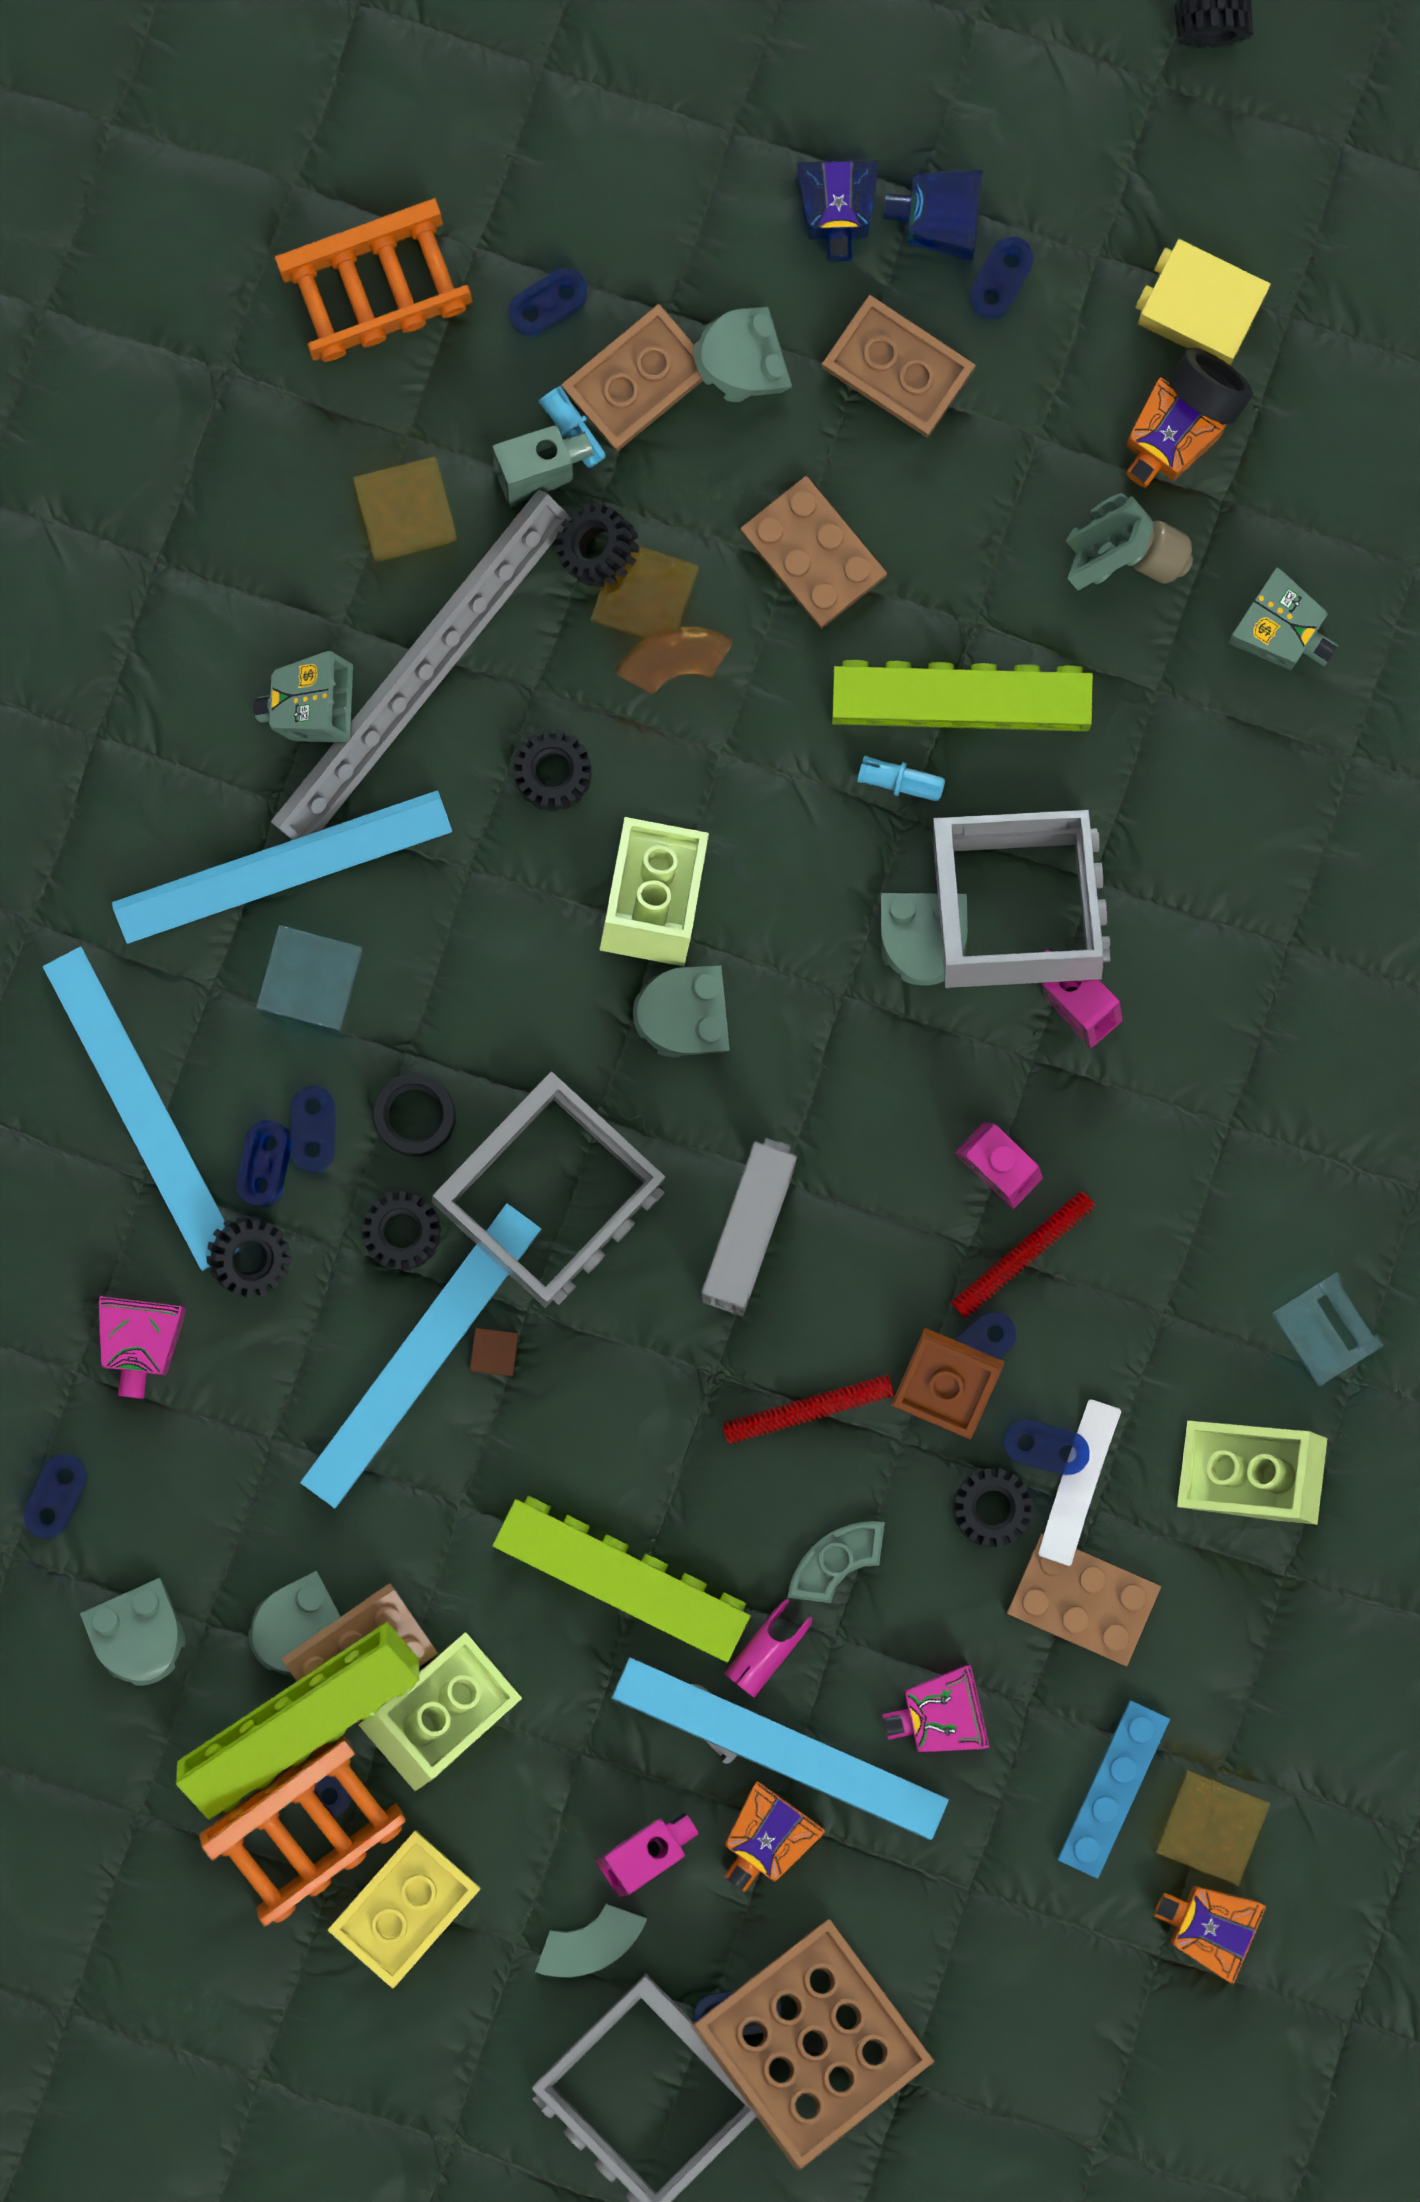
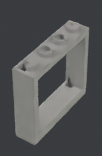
(1020, 831)
(618, 1225)
(749, 1227)
(584, 2135)

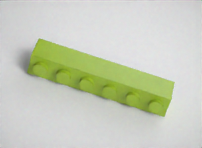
(962, 697)
(622, 1580)
(298, 1721)

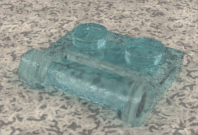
(1316, 1338)

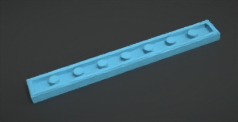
(281, 867)
(137, 1101)
(417, 1361)
(780, 1749)

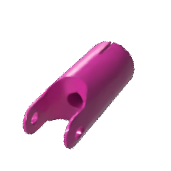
(763, 1654)

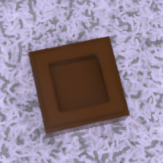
(494, 1352)

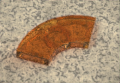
(674, 654)

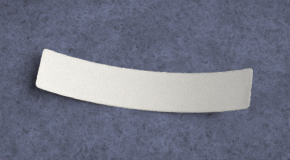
(1077, 1490)

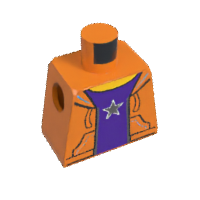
(1168, 436)
(768, 1837)
(1212, 1927)

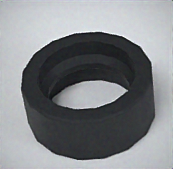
(1210, 386)
(407, 1082)

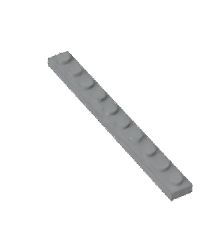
(423, 667)

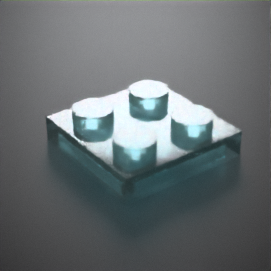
(309, 978)

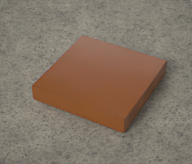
(947, 1383)

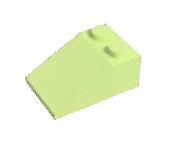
(654, 891)
(1252, 1471)
(443, 1714)

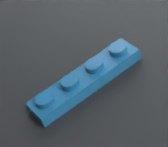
(1113, 1789)

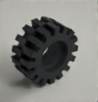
(1213, 22)
(614, 556)
(552, 744)
(374, 1227)
(268, 1272)
(992, 1480)

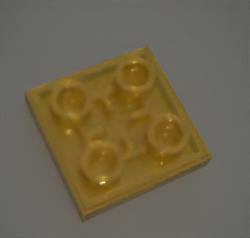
(405, 509)
(648, 597)
(1212, 1827)

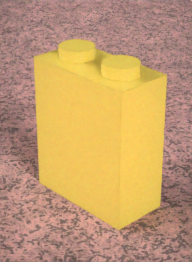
(1201, 301)

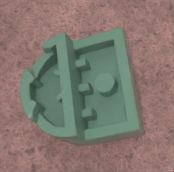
(742, 355)
(1110, 541)
(913, 935)
(683, 1012)
(289, 1620)
(136, 1634)

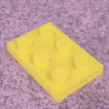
(404, 1909)

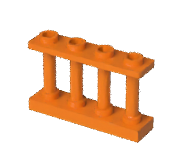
(381, 239)
(262, 1812)

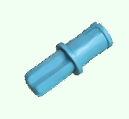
(570, 421)
(900, 779)

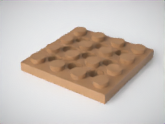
(842, 2048)

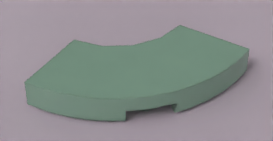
(834, 1558)
(590, 1947)

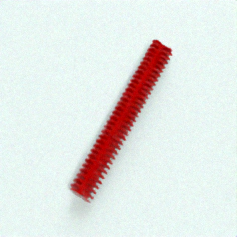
(1022, 1253)
(807, 1409)

